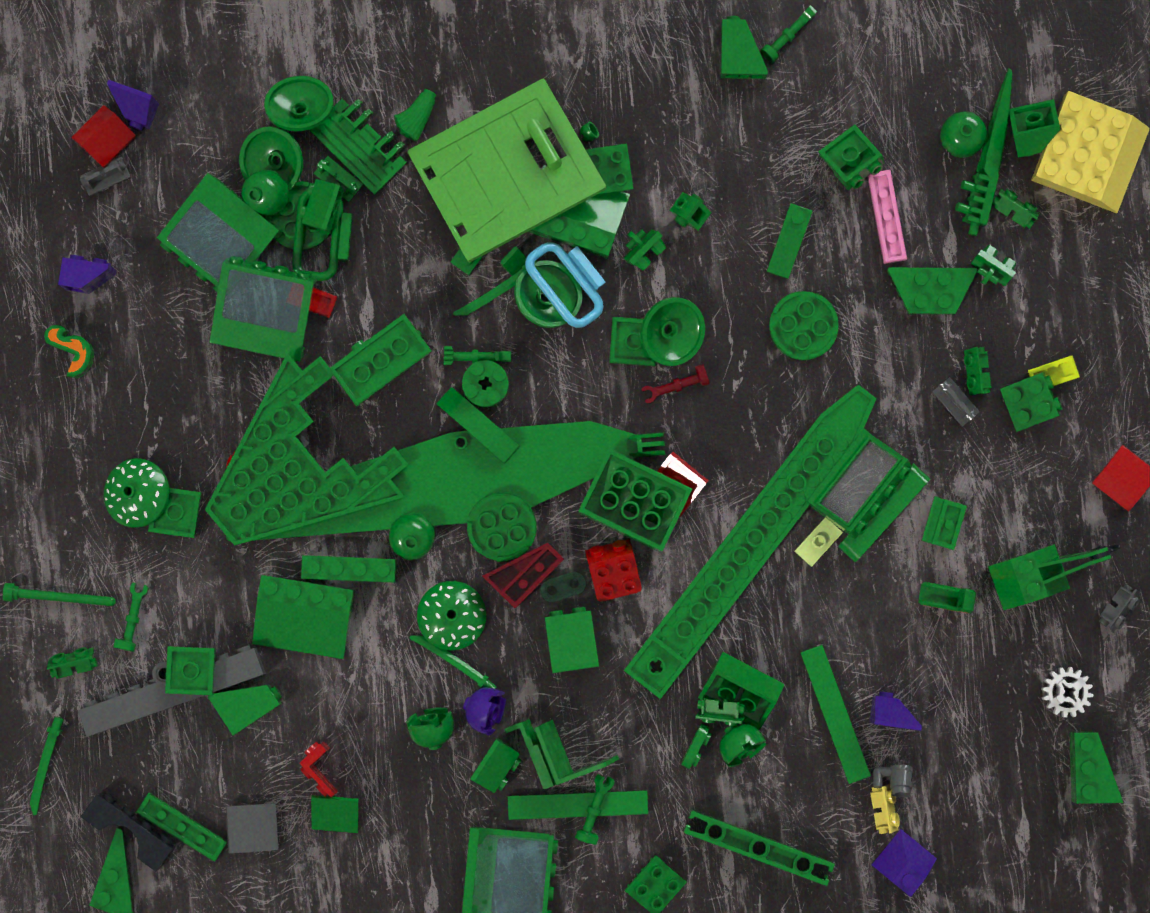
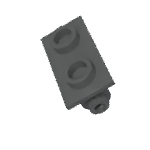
(103, 178)
(956, 401)
(1116, 616)

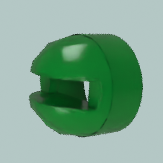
(589, 132)

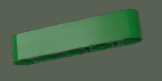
(892, 507)

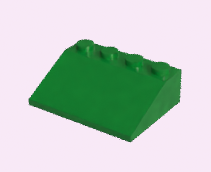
(589, 224)
(635, 500)
(303, 616)

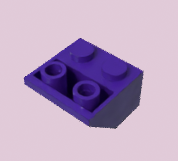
(83, 275)

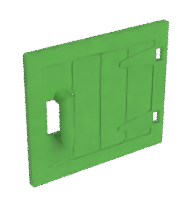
(491, 177)

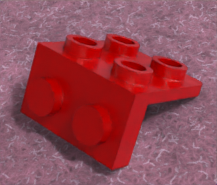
(613, 570)
(308, 768)

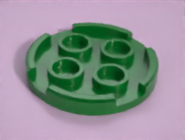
(286, 221)
(803, 325)
(501, 526)

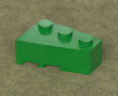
(1090, 771)

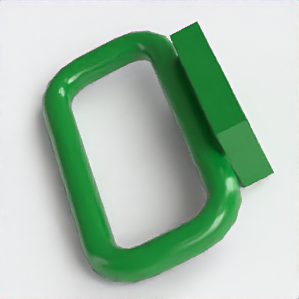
(339, 241)

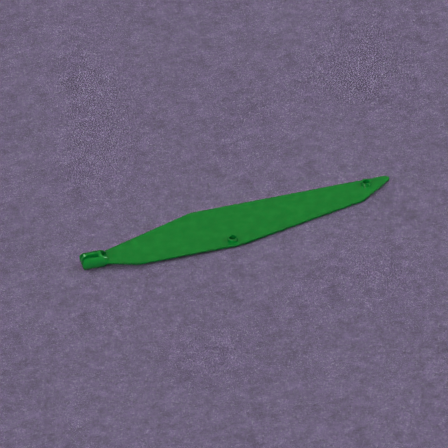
(449, 479)

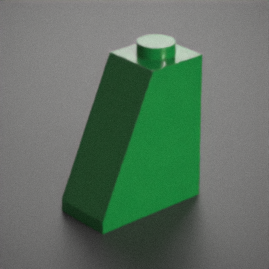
(739, 51)
(245, 706)

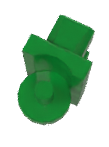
(640, 245)
(992, 268)

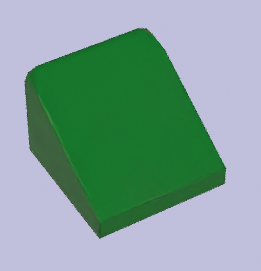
(513, 261)

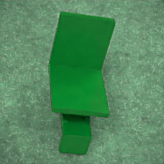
(549, 754)

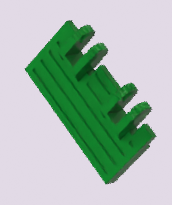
(357, 147)

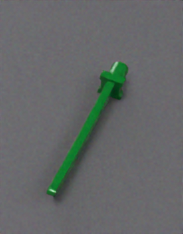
(489, 296)
(483, 681)
(54, 732)

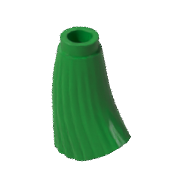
(414, 119)

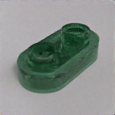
(563, 587)

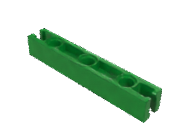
(774, 854)

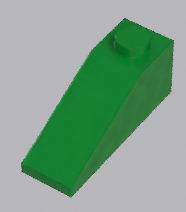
(789, 241)

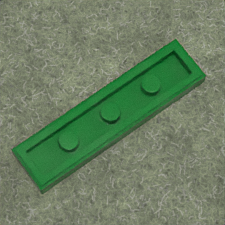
(181, 827)

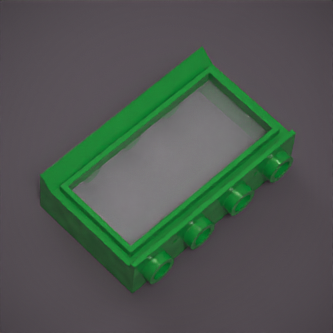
(860, 484)

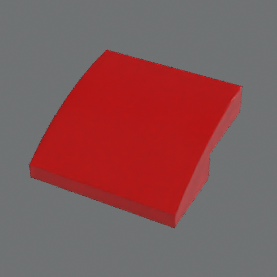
(1124, 478)

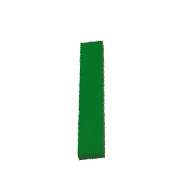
(835, 714)
(576, 805)

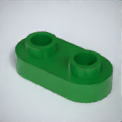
(692, 756)

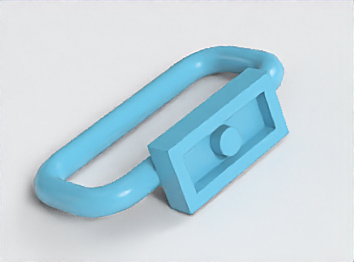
(581, 270)

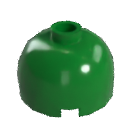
(963, 134)
(265, 192)
(411, 536)
(432, 728)
(740, 743)

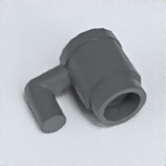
(899, 776)

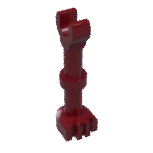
(677, 385)

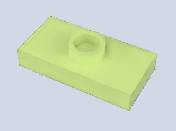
(818, 542)

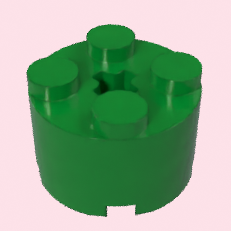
(492, 395)

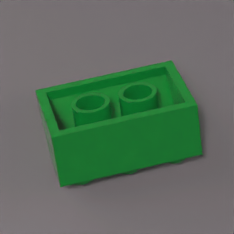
(742, 683)

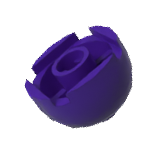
(484, 709)

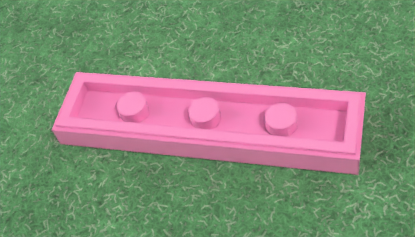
(887, 217)

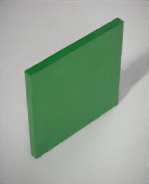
(334, 813)

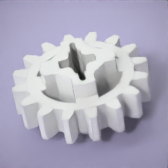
(1075, 685)

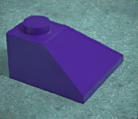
(135, 105)
(891, 712)
(904, 862)

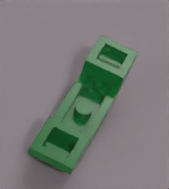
(478, 425)

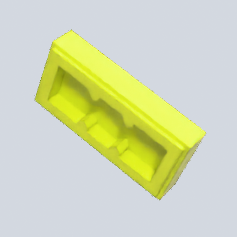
(1059, 371)

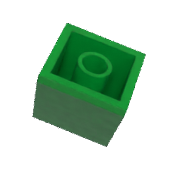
(571, 640)

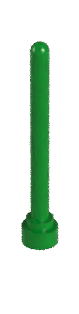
(12, 592)

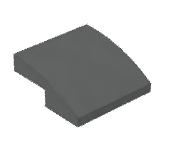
(252, 828)

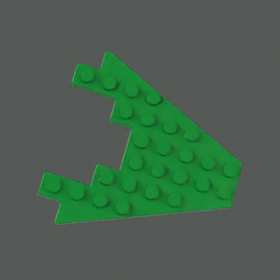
(275, 479)

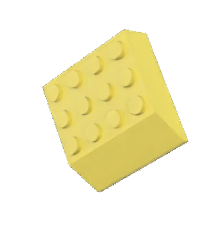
(1092, 152)

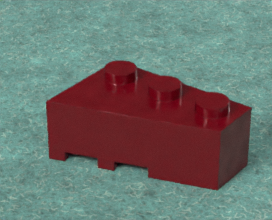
(523, 575)

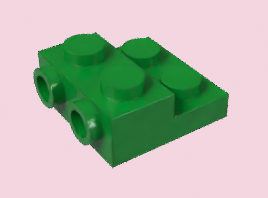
(852, 158)
(1031, 401)

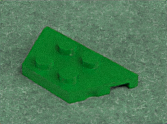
(932, 289)

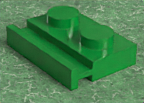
(943, 523)

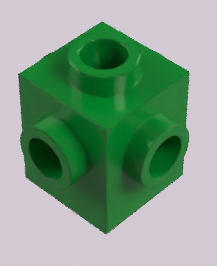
(690, 211)

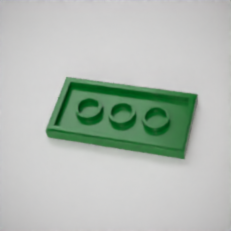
(380, 360)

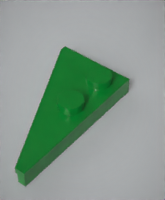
(113, 888)

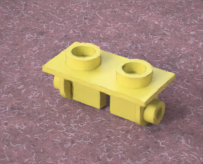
(887, 818)

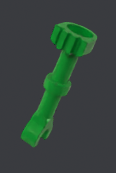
(788, 34)
(474, 356)
(132, 619)
(586, 834)

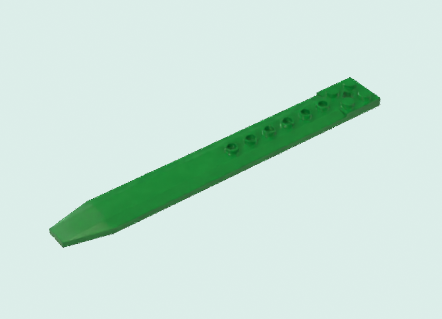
(750, 543)

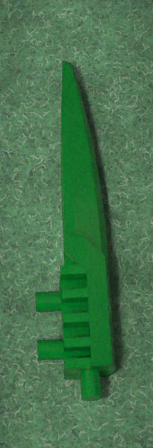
(988, 167)

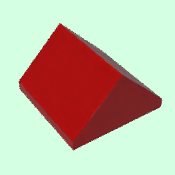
(104, 136)

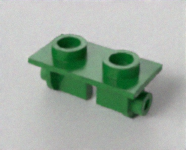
(332, 172)
(1023, 211)
(975, 360)
(61, 664)
(729, 714)

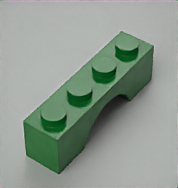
(349, 569)

